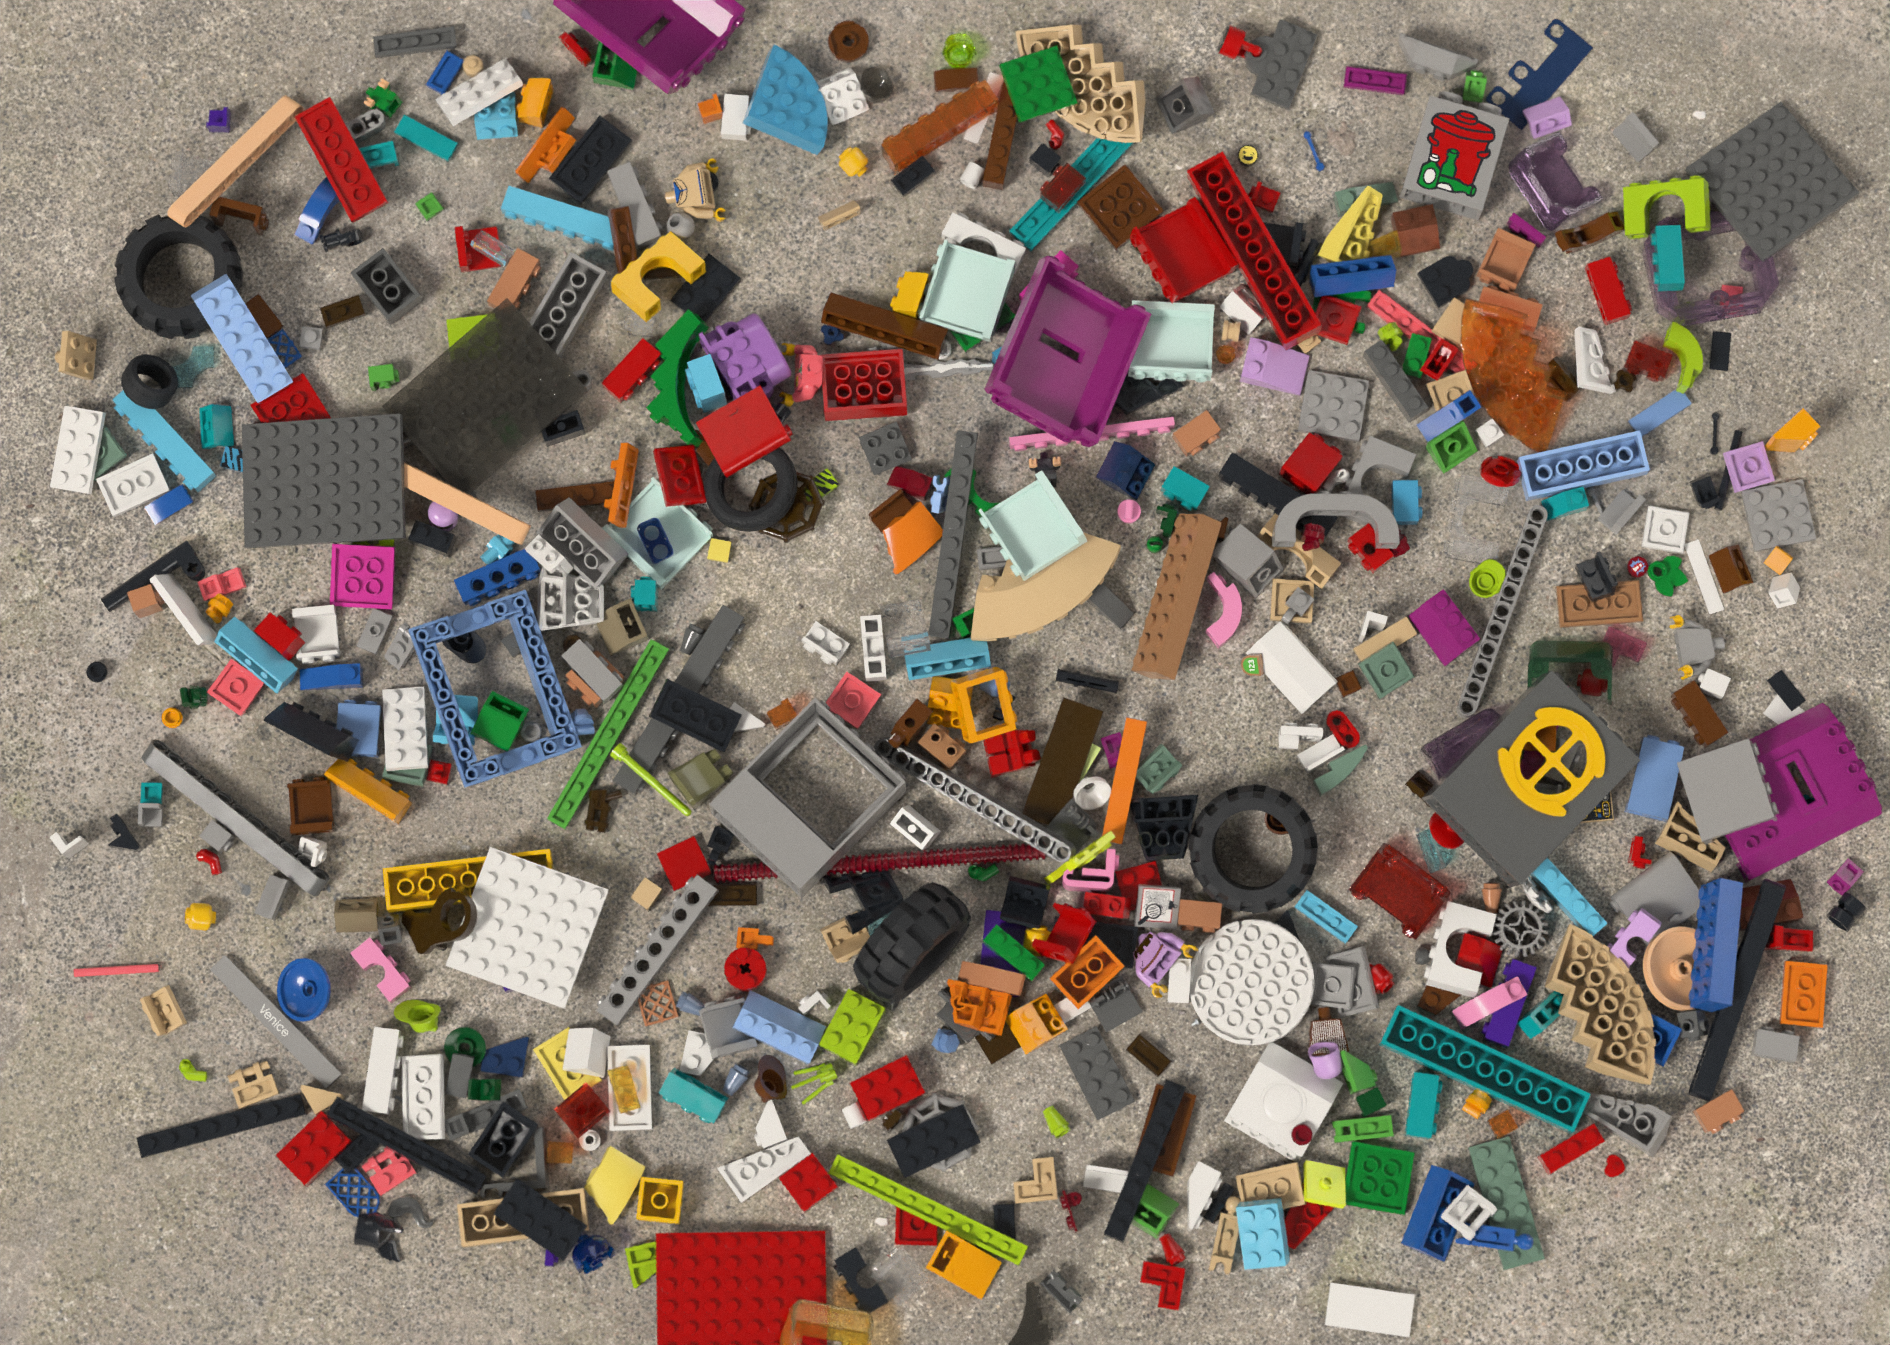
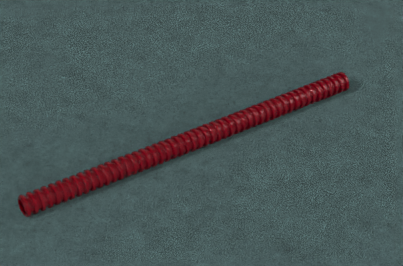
(893, 861)

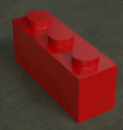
(1608, 290)
(632, 371)
(1571, 1149)

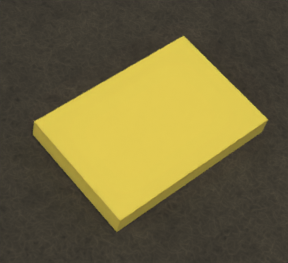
(551, 1055)

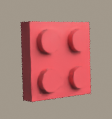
(236, 687)
(852, 700)

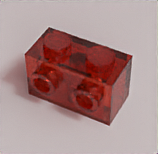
(1062, 187)
(1647, 361)

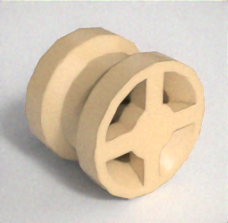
(1231, 330)

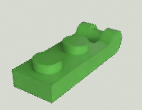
(1363, 1128)

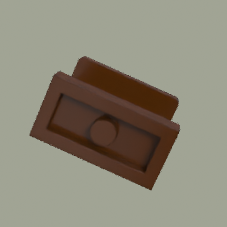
(224, 206)
(311, 806)

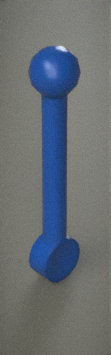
(1320, 166)

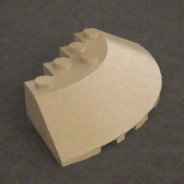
(1105, 102)
(1014, 606)
(1606, 1006)

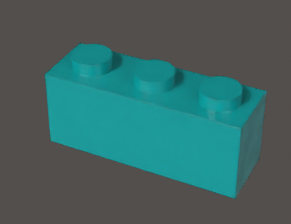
(1668, 258)
(693, 1096)
(1423, 1106)

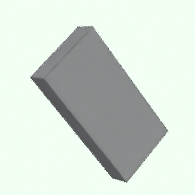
(990, 558)

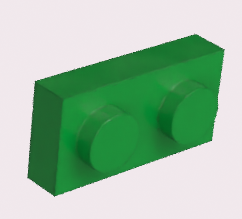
(1416, 355)

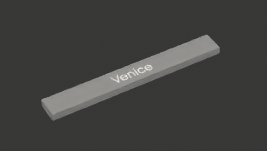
(276, 1022)

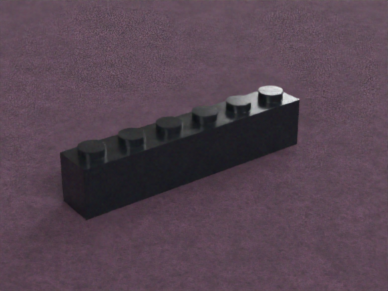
(1266, 490)

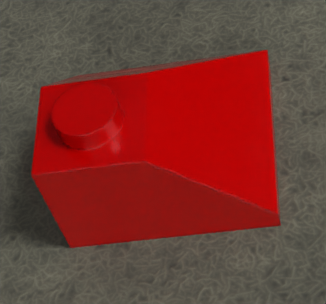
(1479, 956)

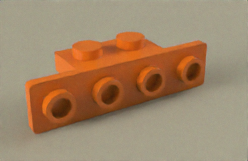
(549, 147)

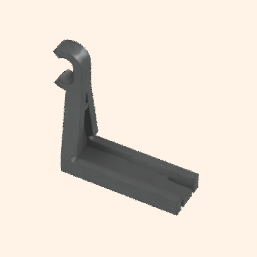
(541, 1168)

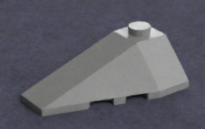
(1634, 1122)

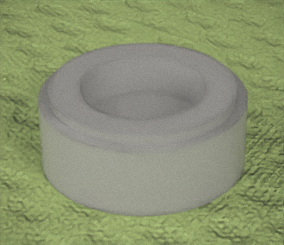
(531, 732)

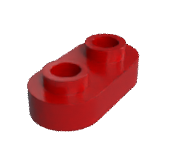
(581, 54)
(1343, 729)

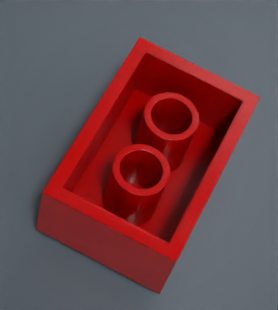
(887, 1088)
(313, 1148)

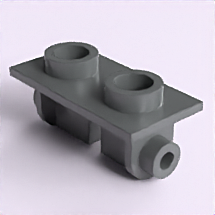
(1067, 1297)

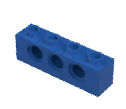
(466, 583)

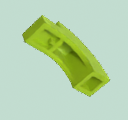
(1688, 351)

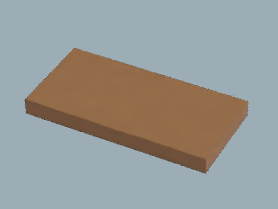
(1578, 611)

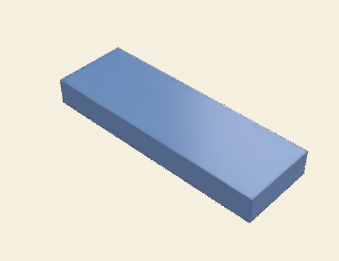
(1659, 412)

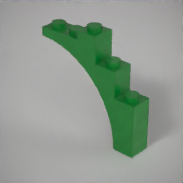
(669, 378)

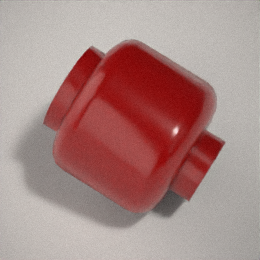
(1591, 685)
(1381, 978)

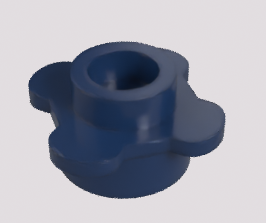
(828, 338)

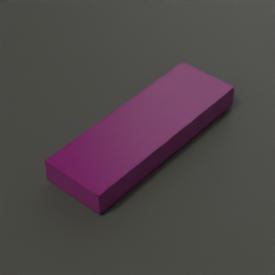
(1375, 80)

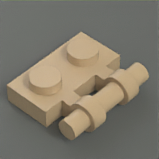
(254, 1091)

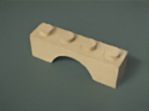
(1318, 563)

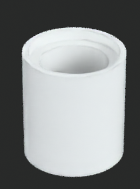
(972, 175)
(854, 1115)

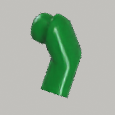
(982, 874)

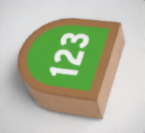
(1253, 665)

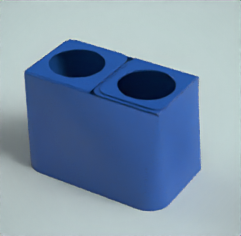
(652, 543)

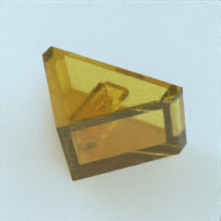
(1385, 245)

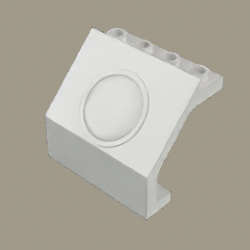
(1279, 1097)

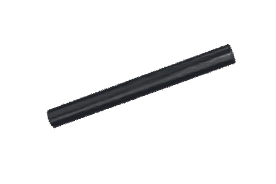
(1726, 478)

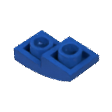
(168, 504)

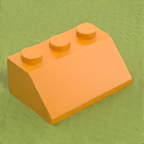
(1795, 434)

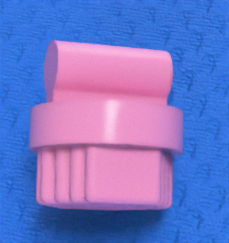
(1129, 511)

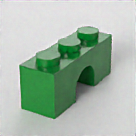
(1014, 953)

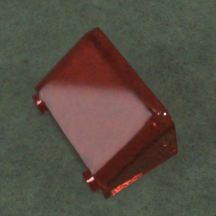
(1401, 889)

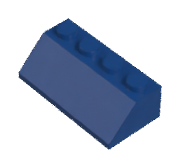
(1426, 1228)

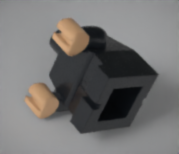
(1047, 465)

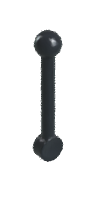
(1714, 450)

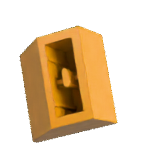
(942, 703)
(1036, 1023)

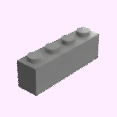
(633, 195)

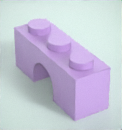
(1641, 925)

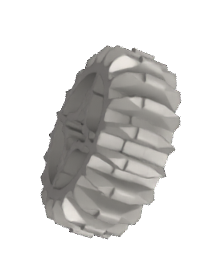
(1529, 929)

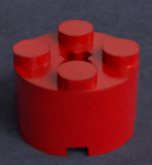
(733, 970)

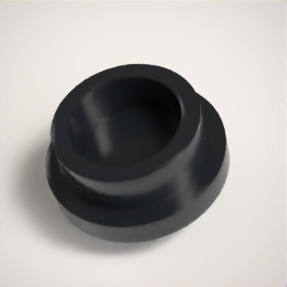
(97, 672)

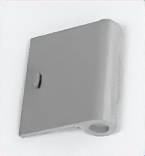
(1660, 891)

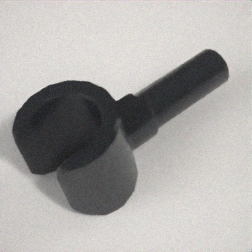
(998, 712)

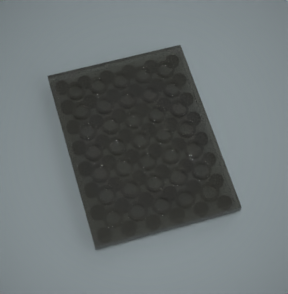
(485, 398)

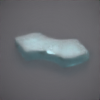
(200, 360)

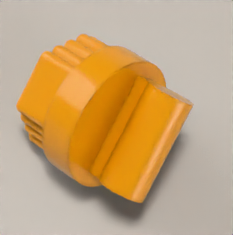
(219, 607)
(1477, 1103)

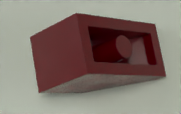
(910, 482)

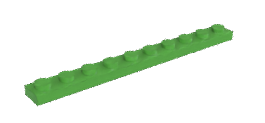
(608, 734)

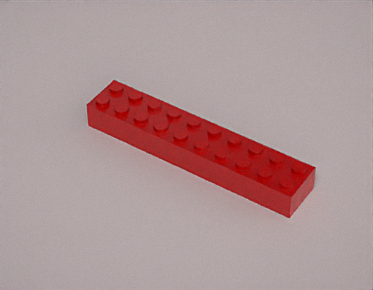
(1254, 251)

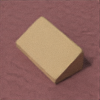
(839, 215)

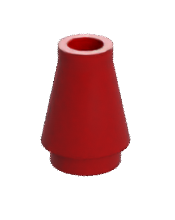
(1173, 1252)

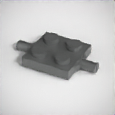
(946, 1017)

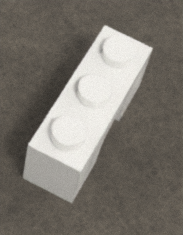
(873, 648)

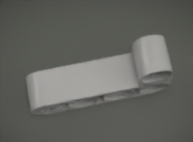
(360, 122)

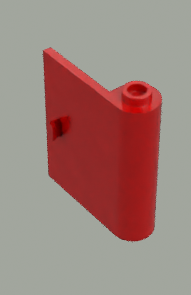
(745, 435)

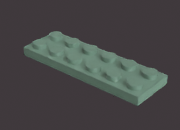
(1503, 1187)

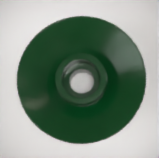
(461, 1035)

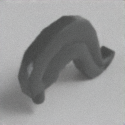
(408, 1205)

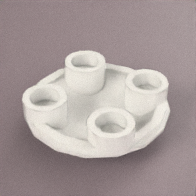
(1537, 897)

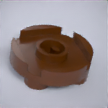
(848, 53)

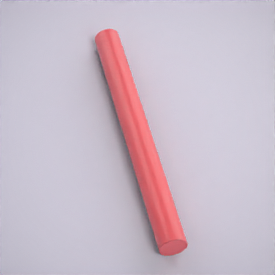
(115, 970)

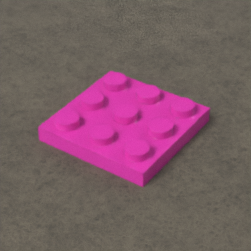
(362, 576)

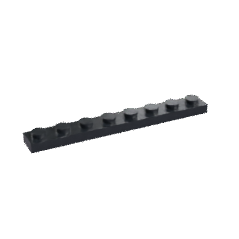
(221, 1126)
(406, 1145)
(1144, 1161)

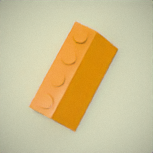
(368, 789)

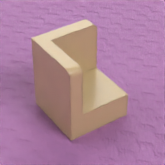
(646, 894)

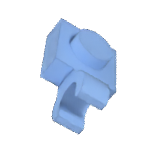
(940, 496)

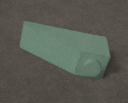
(1345, 198)

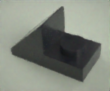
(126, 840)

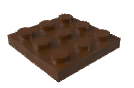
(1120, 206)

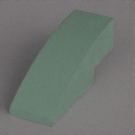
(1339, 770)

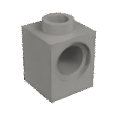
(217, 837)

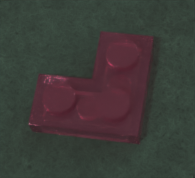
(1624, 645)

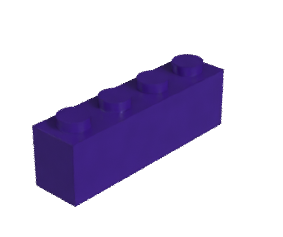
(1503, 1022)

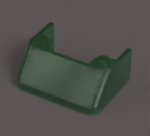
(1594, 652)

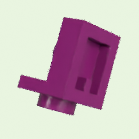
(1111, 746)
(1845, 877)

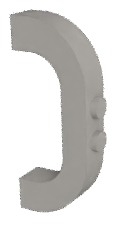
(1336, 505)

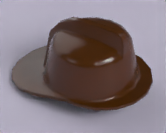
(771, 1079)

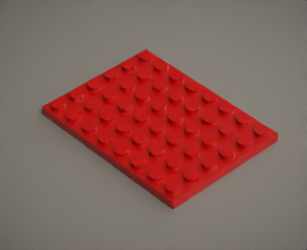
(735, 1285)

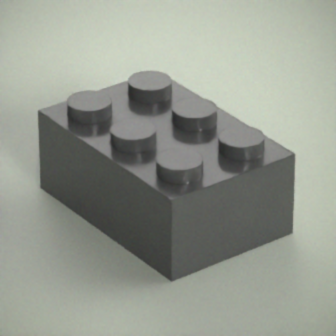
(386, 286)

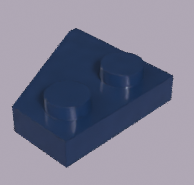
(506, 1058)

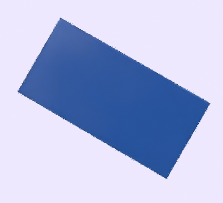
(445, 73)

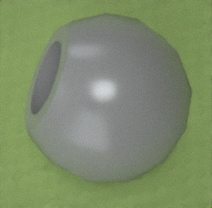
(681, 225)

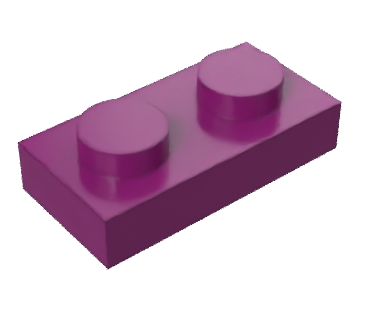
(1518, 225)

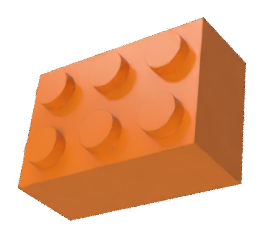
(1088, 974)

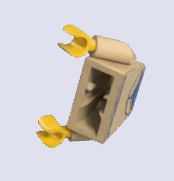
(694, 191)

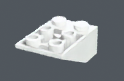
(1199, 1188)

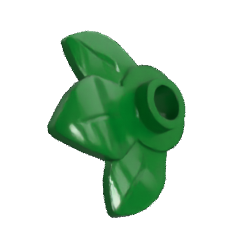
(1670, 575)

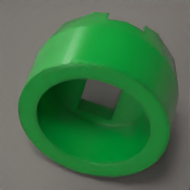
(1154, 548)

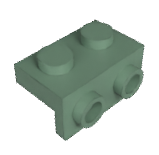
(1157, 769)

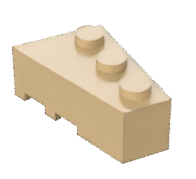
(1683, 838)

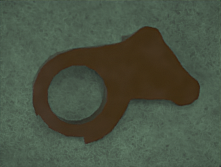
(432, 930)

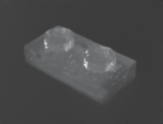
(492, 248)

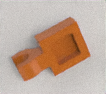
(750, 938)

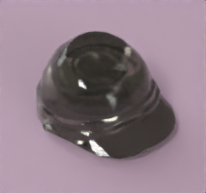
(876, 85)

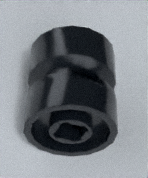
(1846, 911)

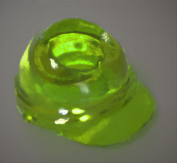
(959, 50)

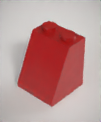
(1311, 464)

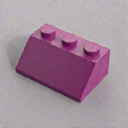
(1444, 627)

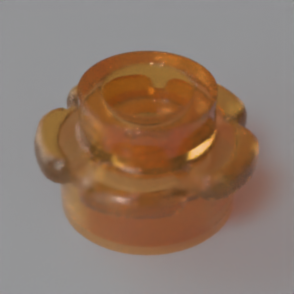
(1225, 358)

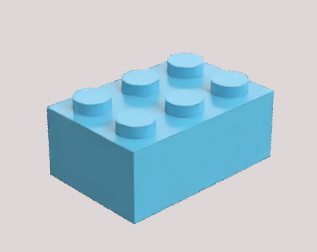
(705, 384)
(1262, 1233)

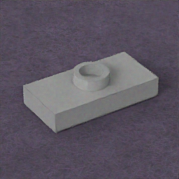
(374, 631)

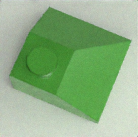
(1357, 1073)

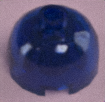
(590, 1253)

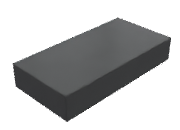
(459, 1075)

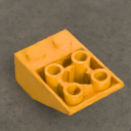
(963, 1265)

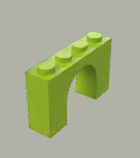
(1640, 198)

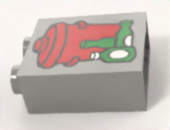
(1455, 155)

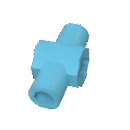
(497, 549)

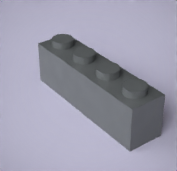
(1395, 381)

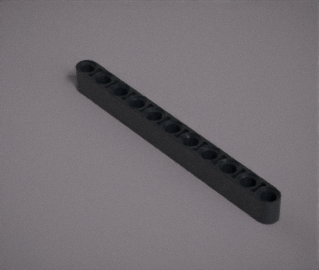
(1746, 966)

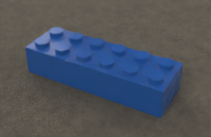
(1716, 945)

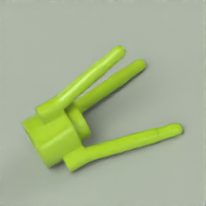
(825, 1074)

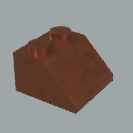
(1416, 230)

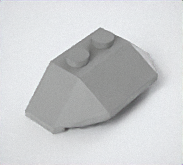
(1435, 59)

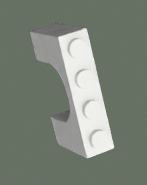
(1442, 971)

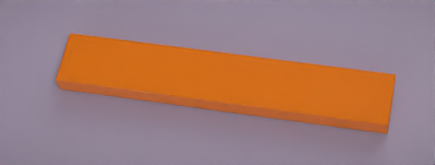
(1124, 778)

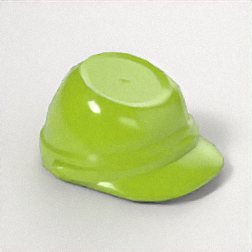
(1487, 578)

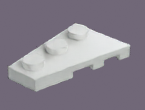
(1589, 362)

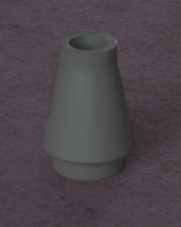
(691, 638)

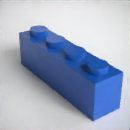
(1352, 276)

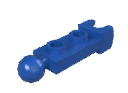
(1497, 1238)

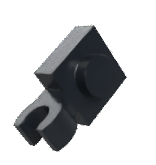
(720, 842)

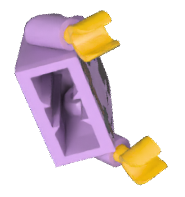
(1156, 956)

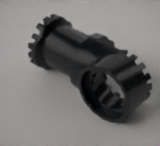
(335, 239)

